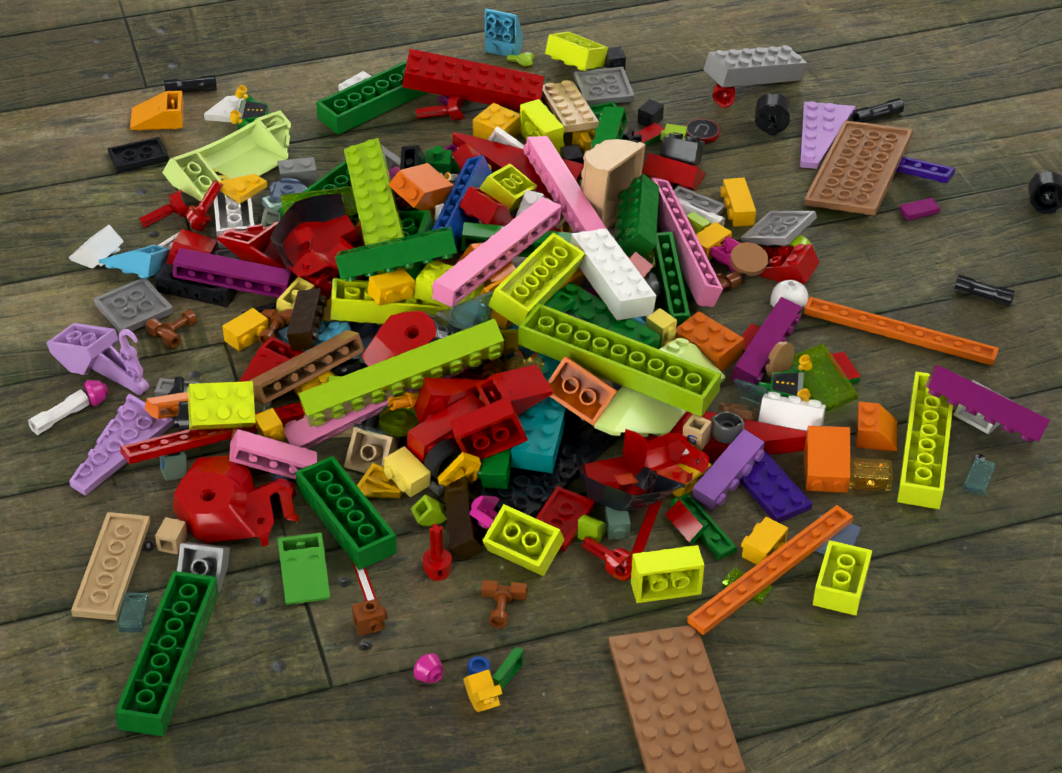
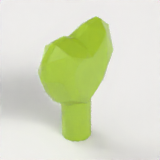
(524, 59)

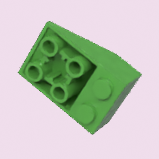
(303, 568)

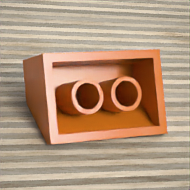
(580, 390)

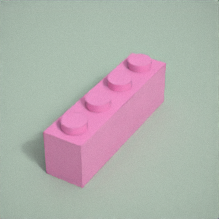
(269, 454)

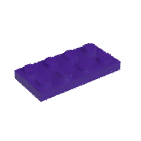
(775, 490)

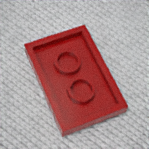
(563, 512)

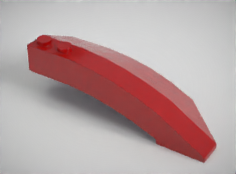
(256, 247)

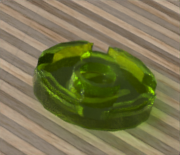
(397, 421)

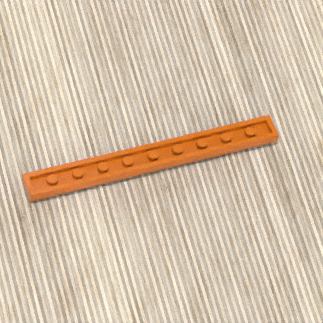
(901, 331)
(769, 570)

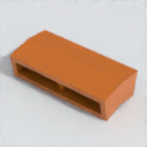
(165, 406)

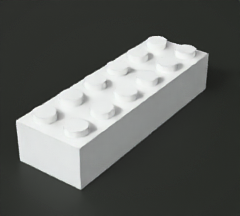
(613, 275)

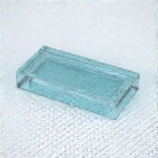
(979, 476)
(133, 612)

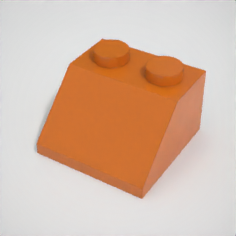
(875, 427)

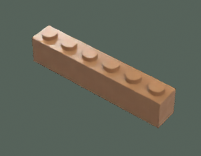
(306, 366)

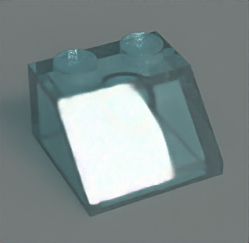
(471, 312)

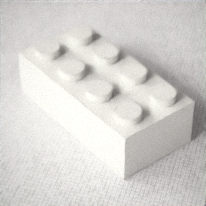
(232, 214)

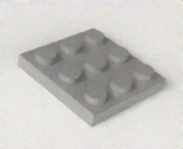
(604, 86)
(779, 227)
(133, 305)

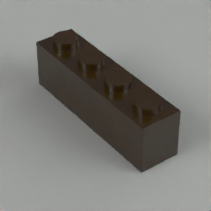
(306, 319)
(462, 528)

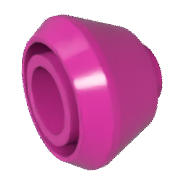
(95, 391)
(428, 668)

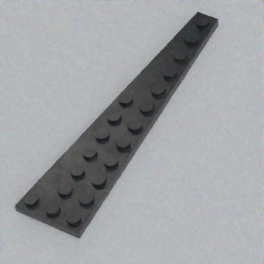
(531, 489)

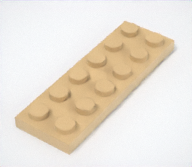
(569, 106)
(111, 566)

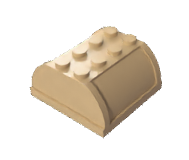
(607, 172)

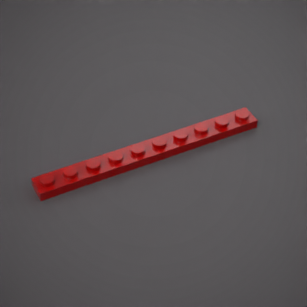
(193, 439)

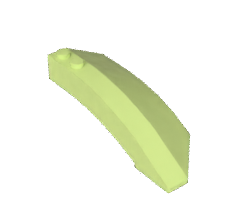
(242, 153)
(643, 413)

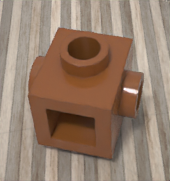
(369, 616)

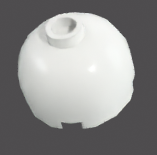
(792, 291)

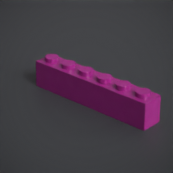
(231, 273)
(774, 330)
(987, 403)

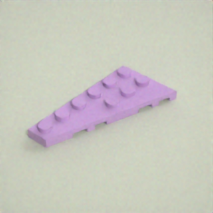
(820, 129)
(129, 426)

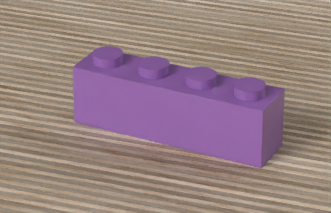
(728, 470)

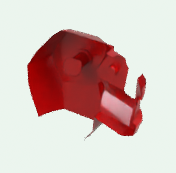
(224, 504)

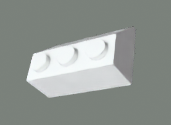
(791, 411)

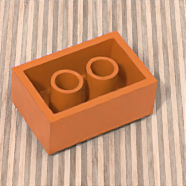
(713, 339)

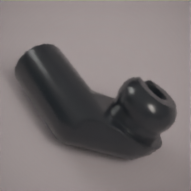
(178, 386)

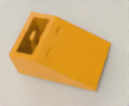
(159, 112)

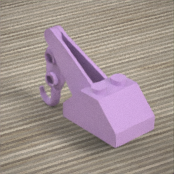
(93, 347)

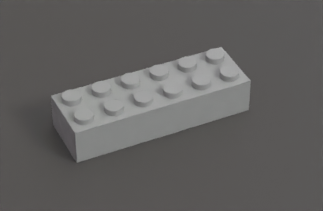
(755, 66)

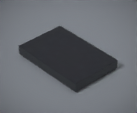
(138, 154)

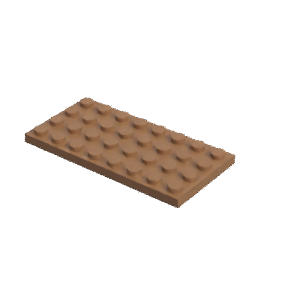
(859, 167)
(675, 702)

